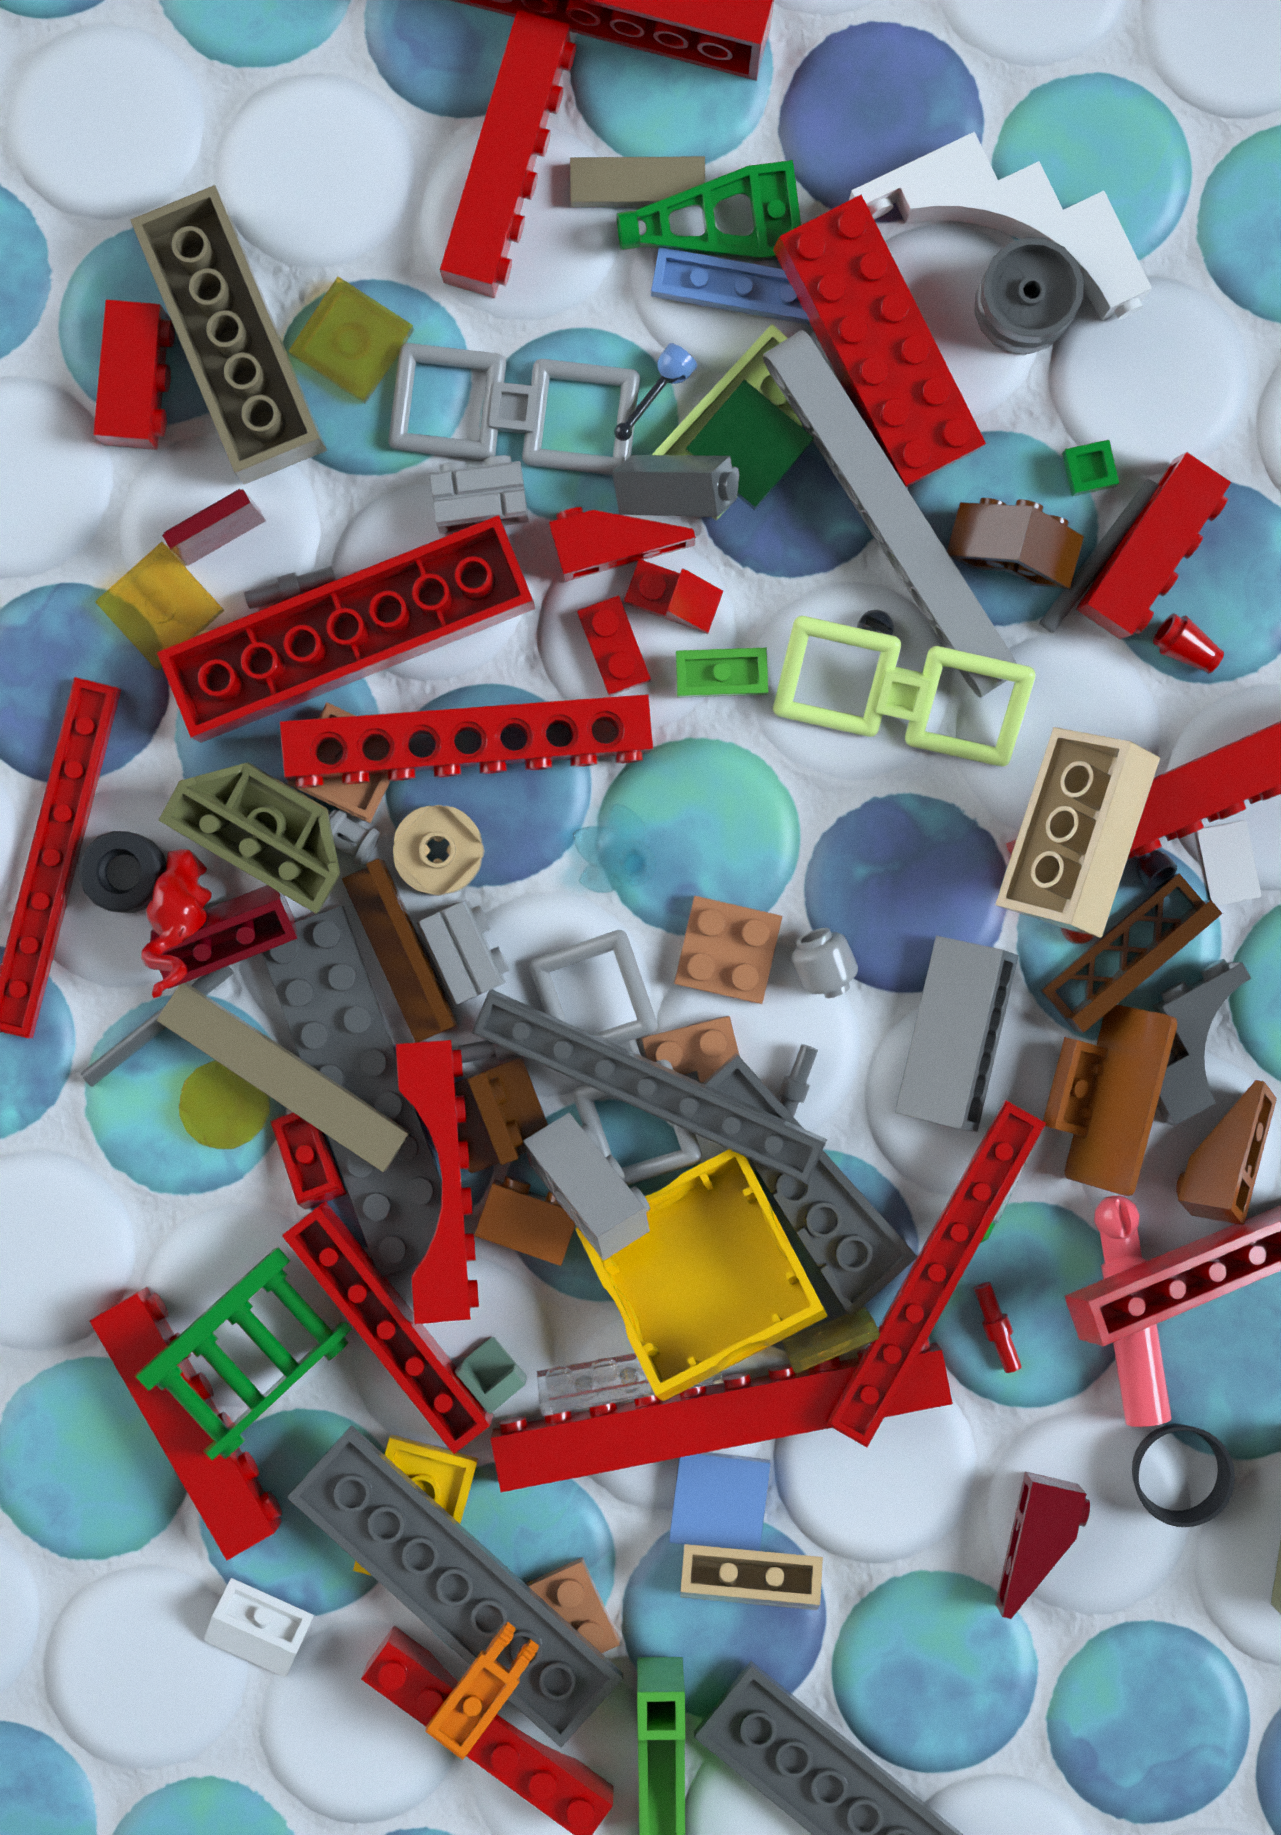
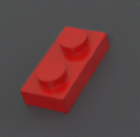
(614, 646)

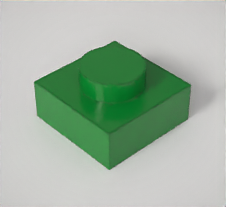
(1090, 468)

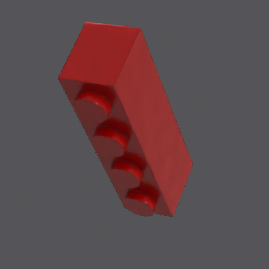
(1154, 547)

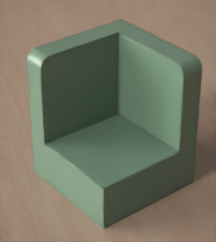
(491, 1374)

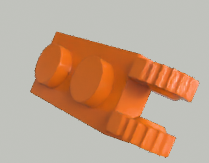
(479, 1695)

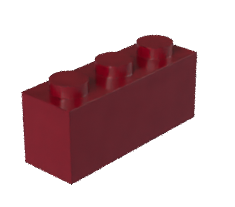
(235, 932)

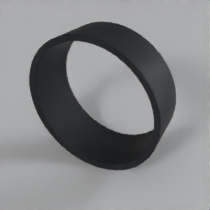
(1212, 1504)

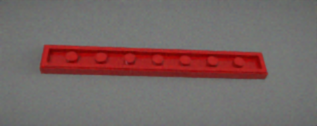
(54, 854)
(935, 1273)

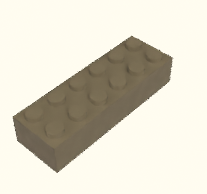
(228, 335)

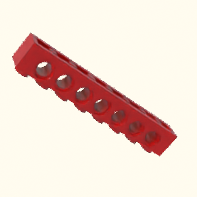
(626, 713)

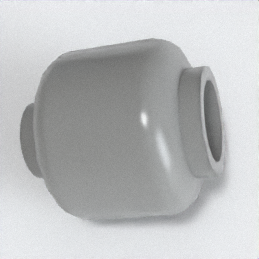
(824, 962)

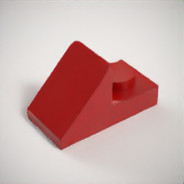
(673, 595)

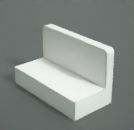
(258, 1627)

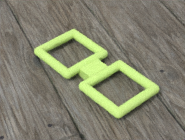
(903, 691)

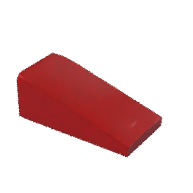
(307, 1161)

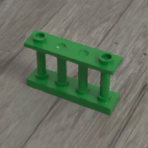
(201, 1340)

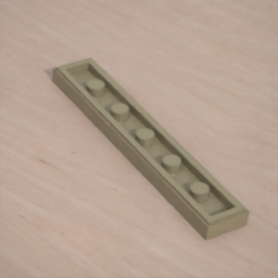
(283, 1076)

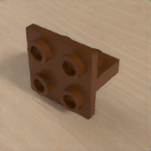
(499, 1114)

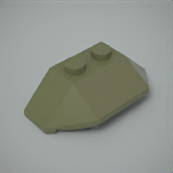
(259, 829)

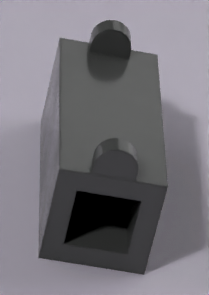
(675, 485)

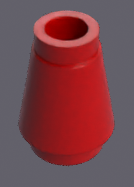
(1187, 643)

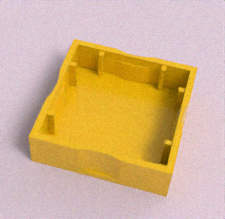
(707, 1277)

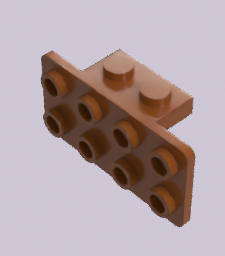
(1111, 1096)

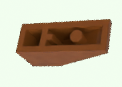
(1227, 1162)

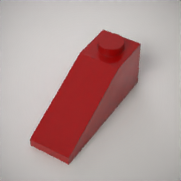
(604, 540)

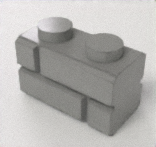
(478, 493)
(462, 952)

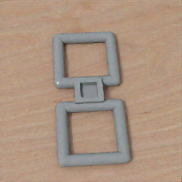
(509, 408)
(621, 1035)

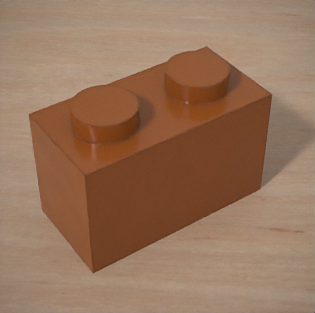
(525, 1221)

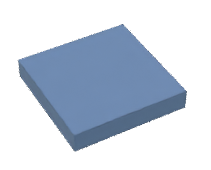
(720, 1501)

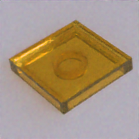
(351, 340)
(159, 604)
(830, 1339)

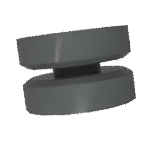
(1045, 274)

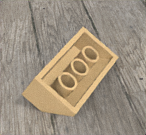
(1078, 830)

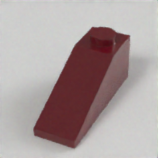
(1040, 1535)

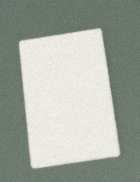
(1229, 863)

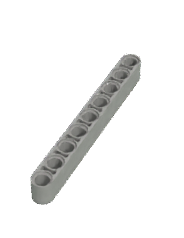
(885, 504)

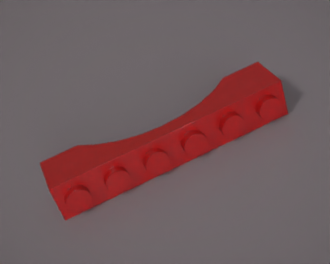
(441, 1278)
(542, 1776)

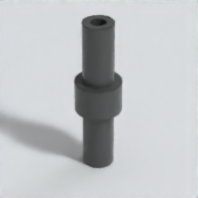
(794, 1087)

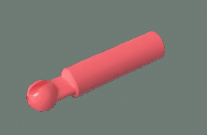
(1139, 1354)

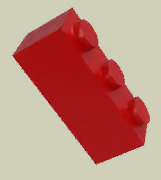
(133, 374)

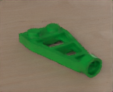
(773, 209)

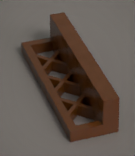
(399, 951)
(1142, 965)

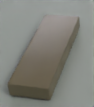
(631, 179)

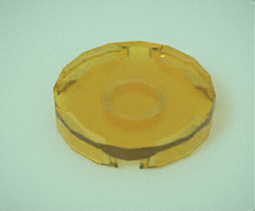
(222, 1107)

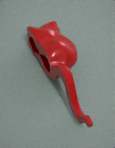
(175, 914)

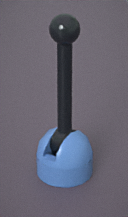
(674, 367)

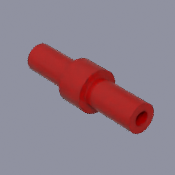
(997, 1327)

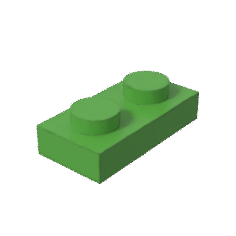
(721, 672)

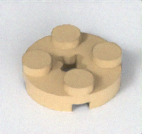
(411, 850)

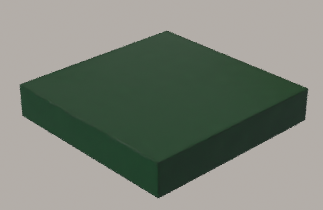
(757, 439)

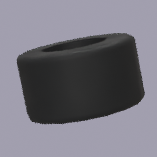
(97, 859)

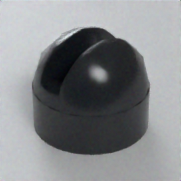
(879, 617)
(1156, 869)

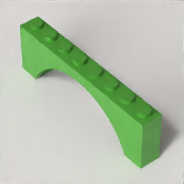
(661, 1745)

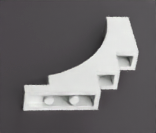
(962, 187)

